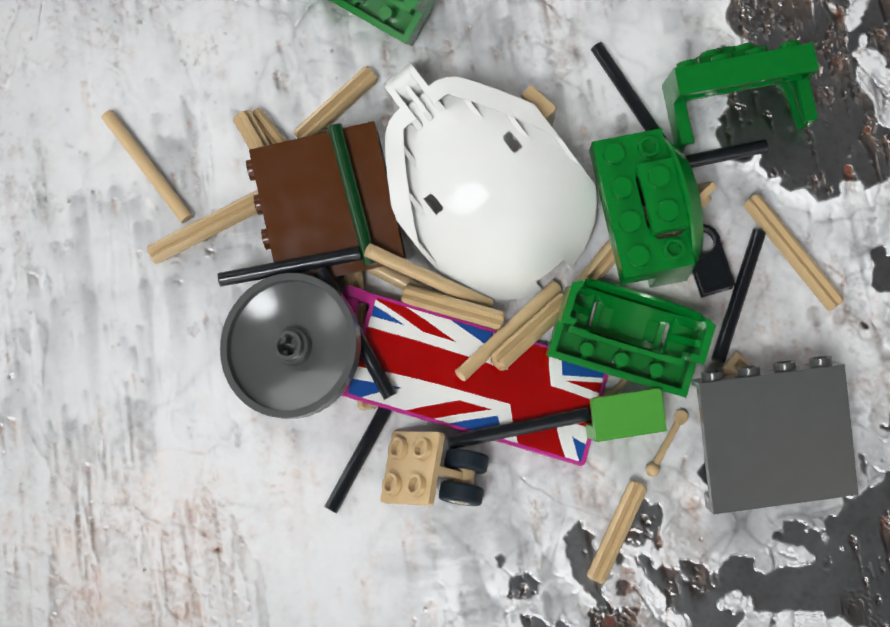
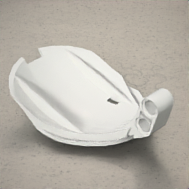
(502, 210)

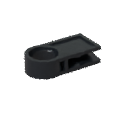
(712, 270)

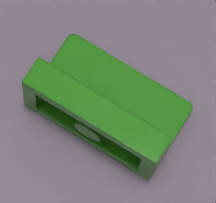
(626, 415)

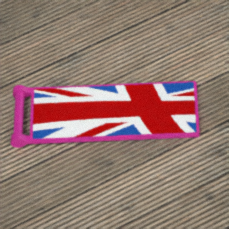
(421, 358)

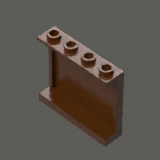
(307, 202)

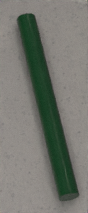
(351, 190)

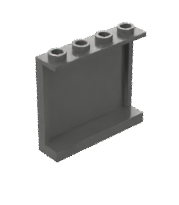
(776, 435)

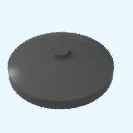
(290, 346)

